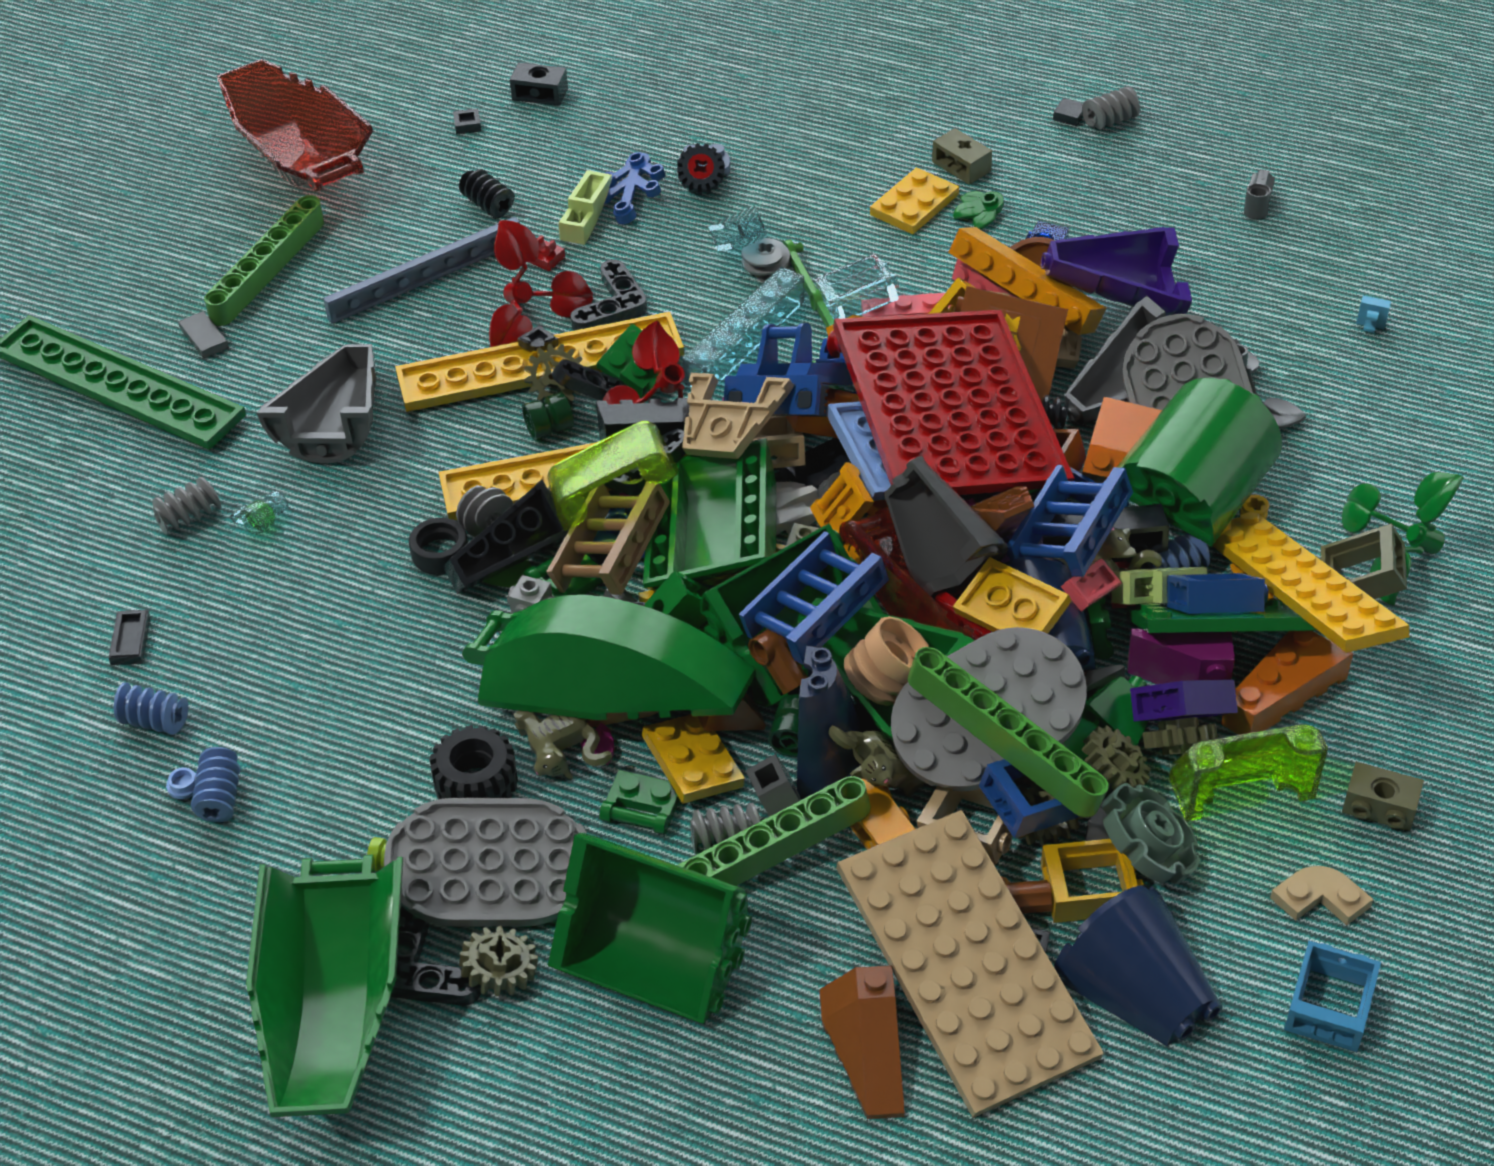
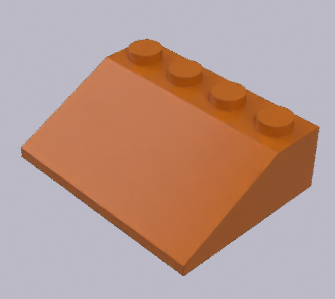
(1114, 435)

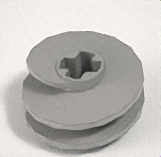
(765, 258)
(481, 507)

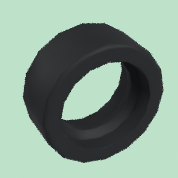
(433, 530)

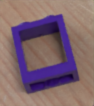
(1183, 700)

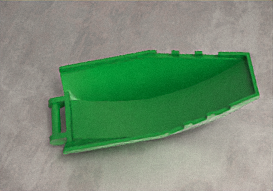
(602, 658)
(321, 978)

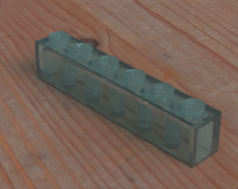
(742, 330)

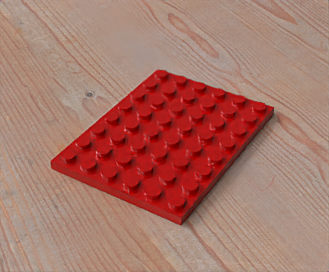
(954, 396)

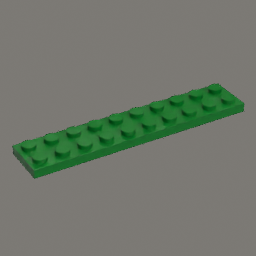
(120, 382)

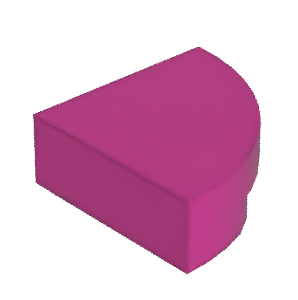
(606, 740)

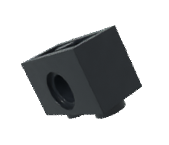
(538, 84)

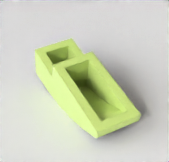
(584, 207)
(1147, 584)

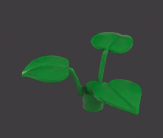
(1430, 497)

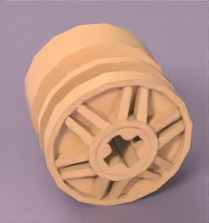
(883, 660)

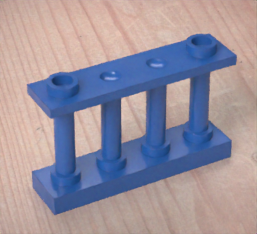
(1087, 535)
(831, 613)

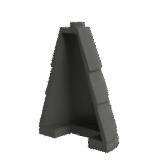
(1103, 374)
(327, 409)

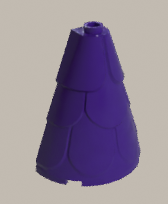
(1121, 267)

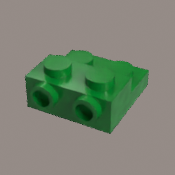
(620, 363)

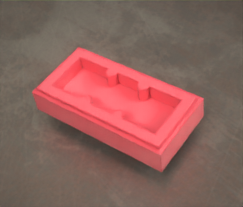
(1093, 586)

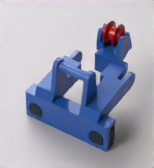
(809, 378)

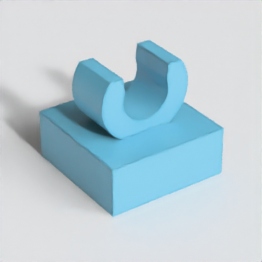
(1373, 313)

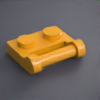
(844, 499)

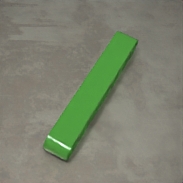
(264, 260)
(1007, 732)
(777, 835)

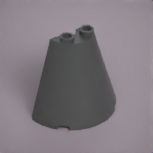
(938, 530)

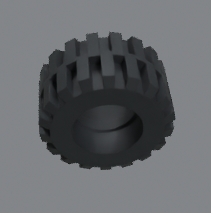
(470, 750)

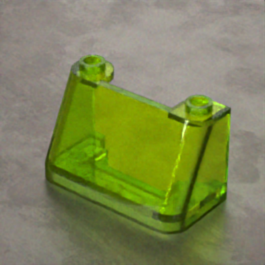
(598, 464)
(1288, 755)

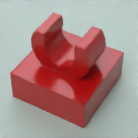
(549, 254)

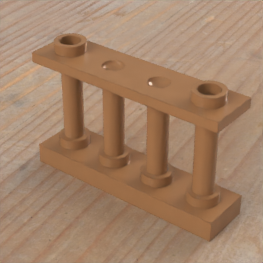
(624, 552)

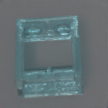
(858, 287)

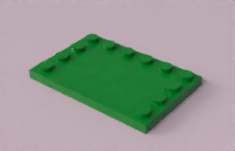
(1162, 619)

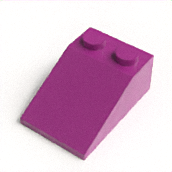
(1180, 656)

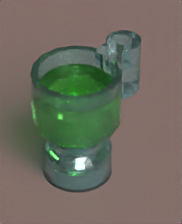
(261, 514)

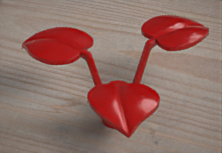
(512, 249)
(654, 351)

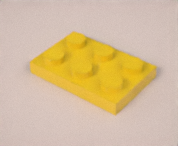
(914, 200)
(1009, 599)
(692, 758)

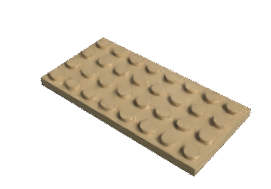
(969, 963)

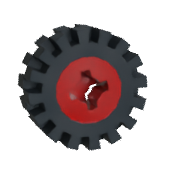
(706, 176)

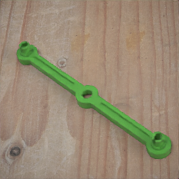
(814, 294)

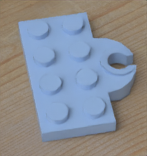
(857, 440)

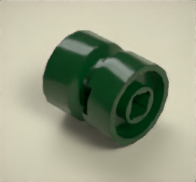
(552, 414)
(784, 729)

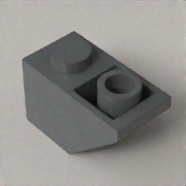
(773, 785)

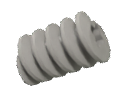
(1111, 108)
(185, 503)
(723, 827)

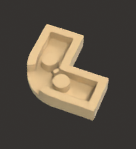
(1324, 886)

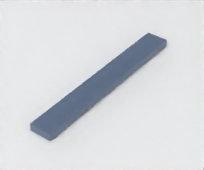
(411, 274)

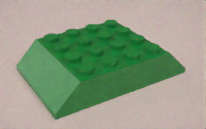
(716, 517)

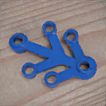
(635, 165)

